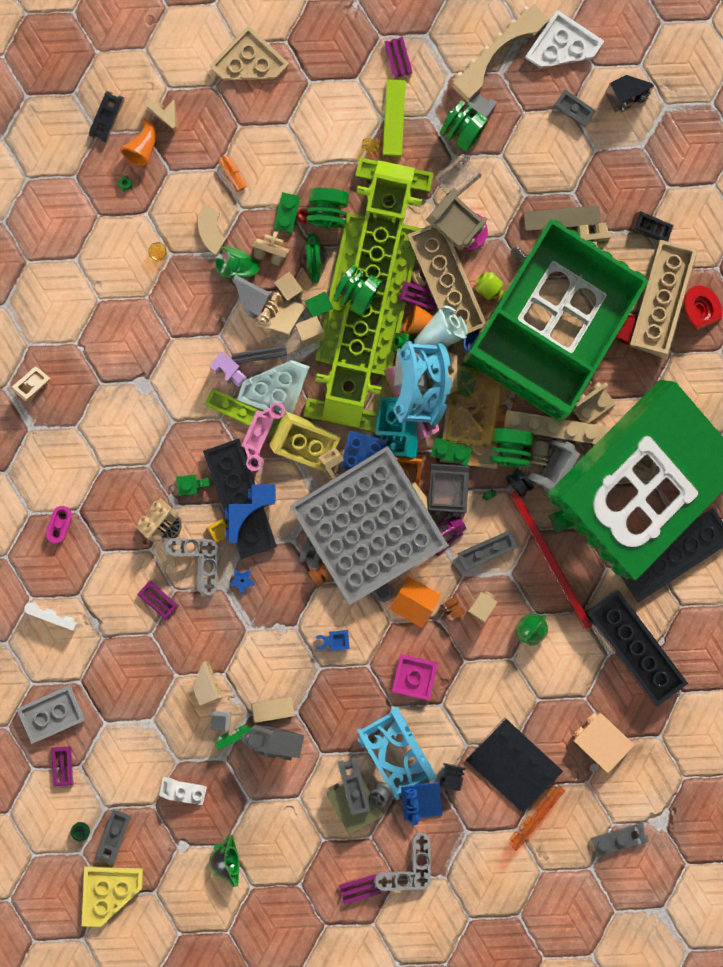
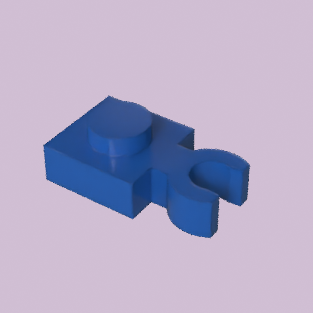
(337, 640)

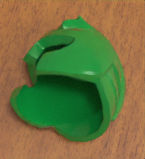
(238, 264)
(532, 629)

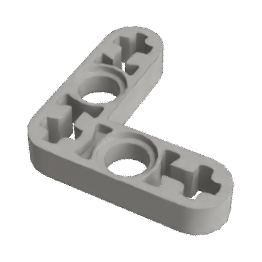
(203, 556)
(412, 876)

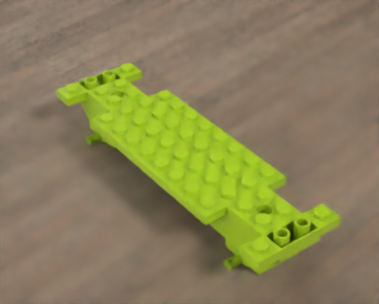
(380, 249)

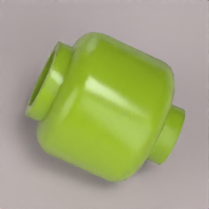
(489, 286)

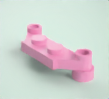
(258, 432)

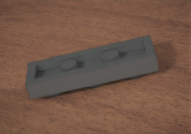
(487, 550)

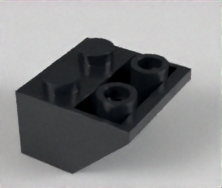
(627, 91)

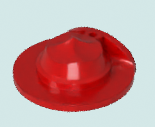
(702, 307)

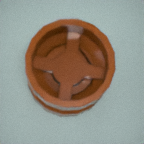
(317, 578)
(452, 609)

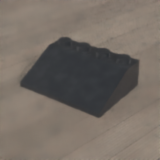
(514, 765)

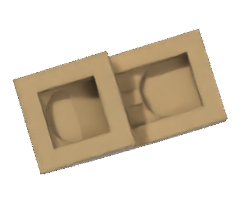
(272, 709)

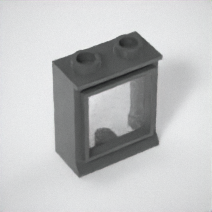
(448, 489)

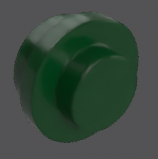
(80, 831)

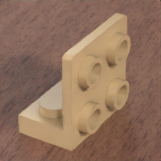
(593, 404)

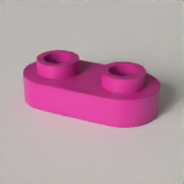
(59, 524)

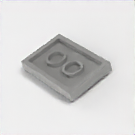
(51, 714)

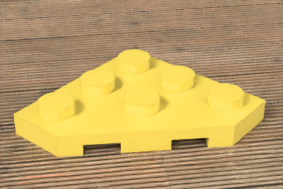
(107, 892)

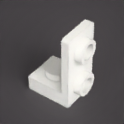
(182, 791)

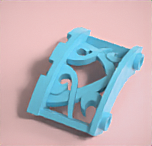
(412, 368)
(398, 727)

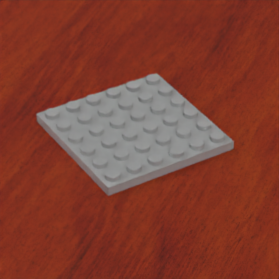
(369, 525)

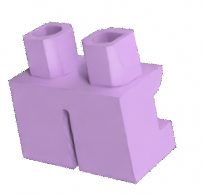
(228, 367)

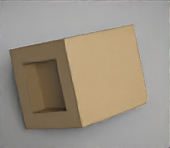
(288, 286)
(310, 331)
(332, 462)

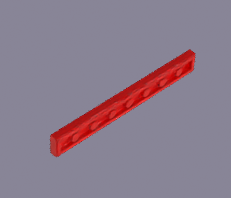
(551, 561)

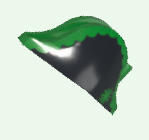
(313, 258)
(225, 861)

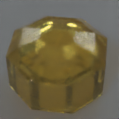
(370, 145)
(157, 251)

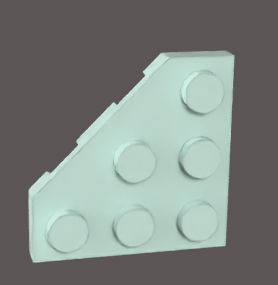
(276, 385)

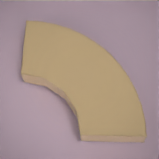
(209, 229)

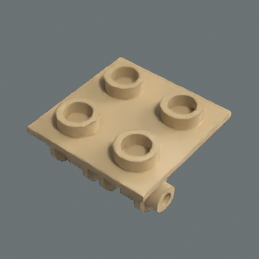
(280, 314)
(158, 512)

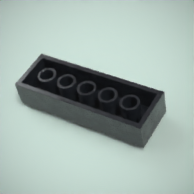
(636, 648)

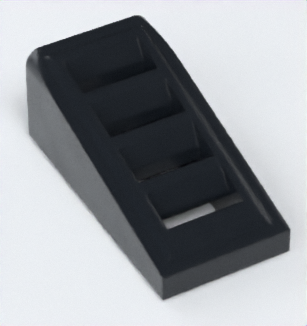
(635, 226)

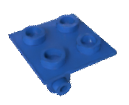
(359, 448)
(421, 801)

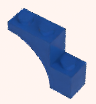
(261, 496)

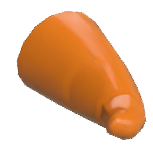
(141, 147)
(416, 320)

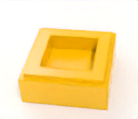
(217, 530)

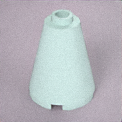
(443, 328)

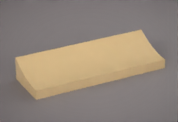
(446, 275)
(663, 298)

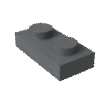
(574, 108)

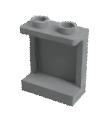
(558, 465)

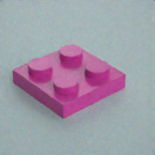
(414, 677)

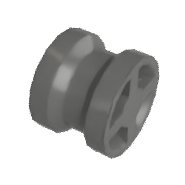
(380, 794)

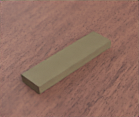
(568, 216)

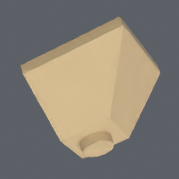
(205, 685)

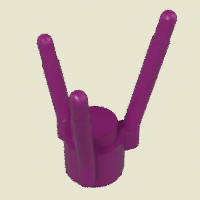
(455, 526)

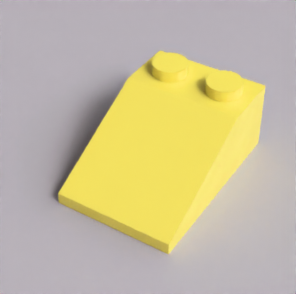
(302, 440)

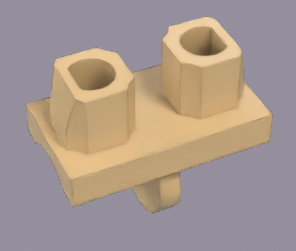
(601, 234)
(262, 247)

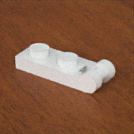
(50, 616)

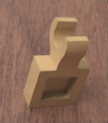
(170, 560)

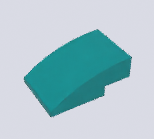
(400, 437)

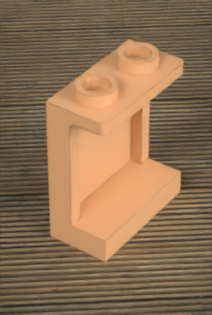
(602, 741)

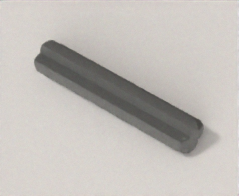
(260, 354)

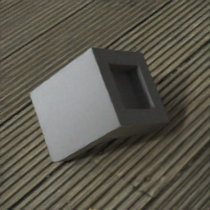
(482, 105)
(221, 720)

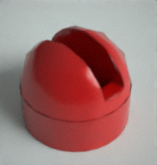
(300, 217)

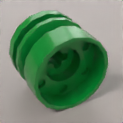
(463, 126)
(327, 212)
(357, 290)
(511, 447)

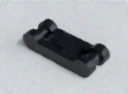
(106, 116)

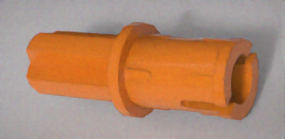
(232, 173)

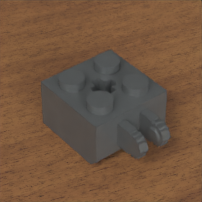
(274, 742)

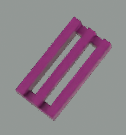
(394, 42)
(403, 292)
(170, 610)
(62, 765)
(344, 893)

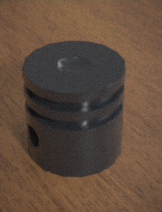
(452, 776)

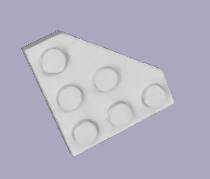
(563, 43)

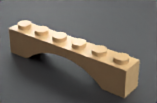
(526, 26)
(552, 428)

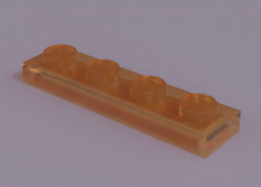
(541, 810)

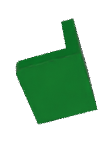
(318, 305)

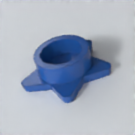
(242, 585)

